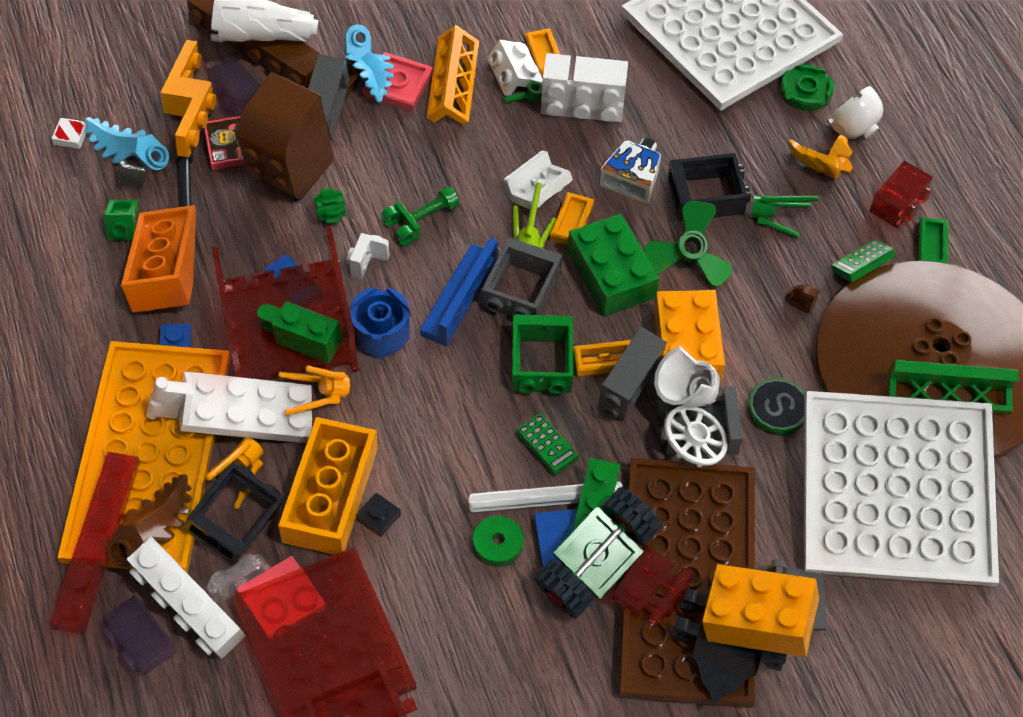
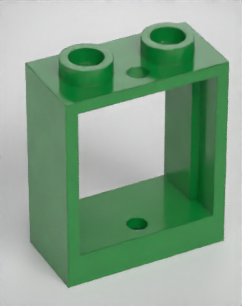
(555, 330)

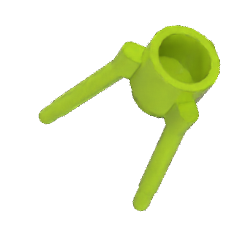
(529, 233)

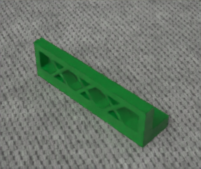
(954, 376)

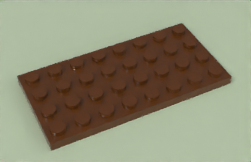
(704, 523)

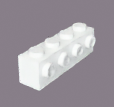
(186, 597)

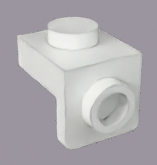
(366, 247)

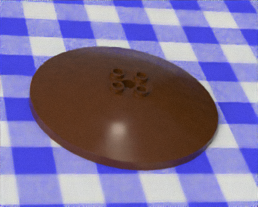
(907, 310)

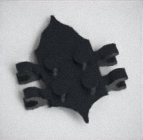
(720, 665)

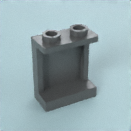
(724, 409)

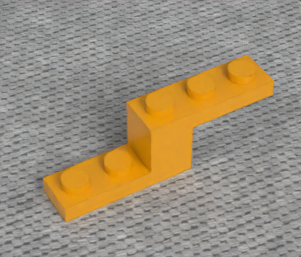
(188, 98)

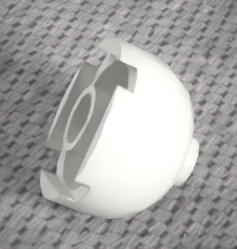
(858, 115)

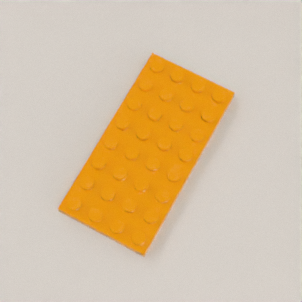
(122, 427)

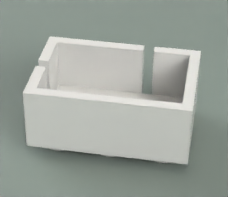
(593, 93)

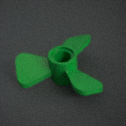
(696, 219)

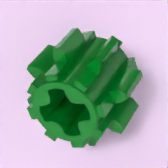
(330, 205)

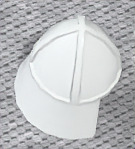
(686, 380)

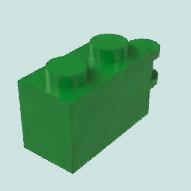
(302, 330)

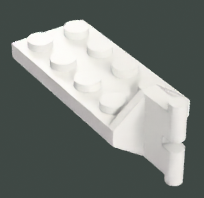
(233, 406)

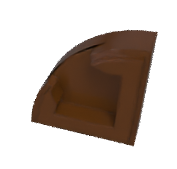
(803, 297)

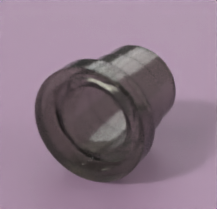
(130, 175)

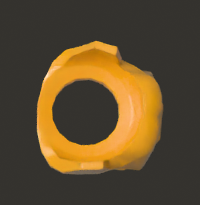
(829, 164)

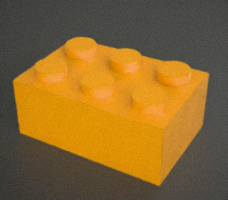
(691, 322)
(761, 610)

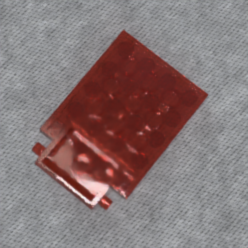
(327, 642)

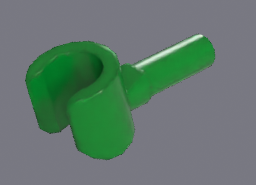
(532, 94)

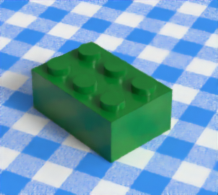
(612, 265)

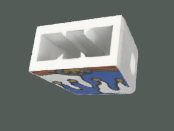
(632, 170)

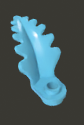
(371, 64)
(126, 144)

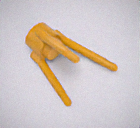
(331, 384)
(245, 454)

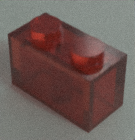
(901, 194)

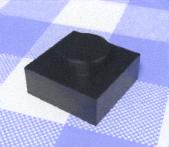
(378, 514)

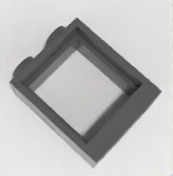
(331, 81)
(527, 258)
(631, 374)

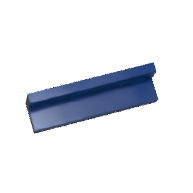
(460, 293)

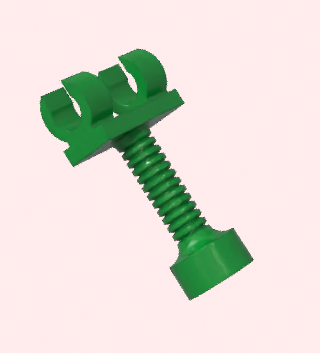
(411, 230)

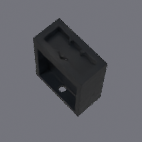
(709, 167)
(215, 536)

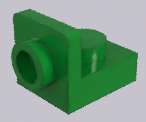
(121, 219)

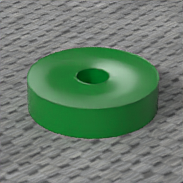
(498, 554)

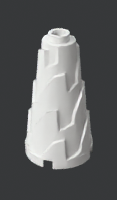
(260, 21)

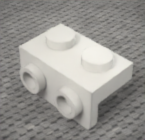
(513, 66)
(523, 180)

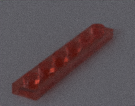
(91, 550)

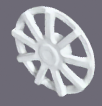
(696, 436)

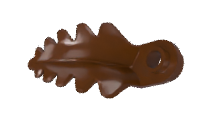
(153, 520)

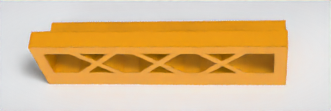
(447, 71)

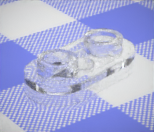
(224, 582)

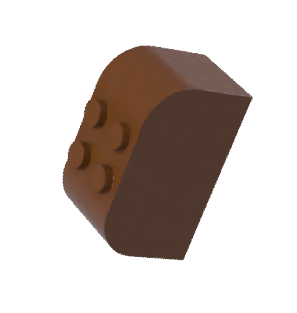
(285, 136)

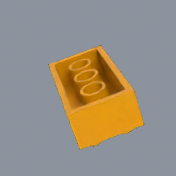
(328, 486)

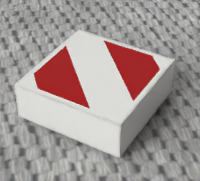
(69, 133)

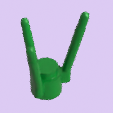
(765, 207)

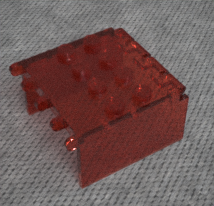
(319, 290)

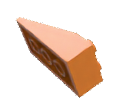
(161, 260)

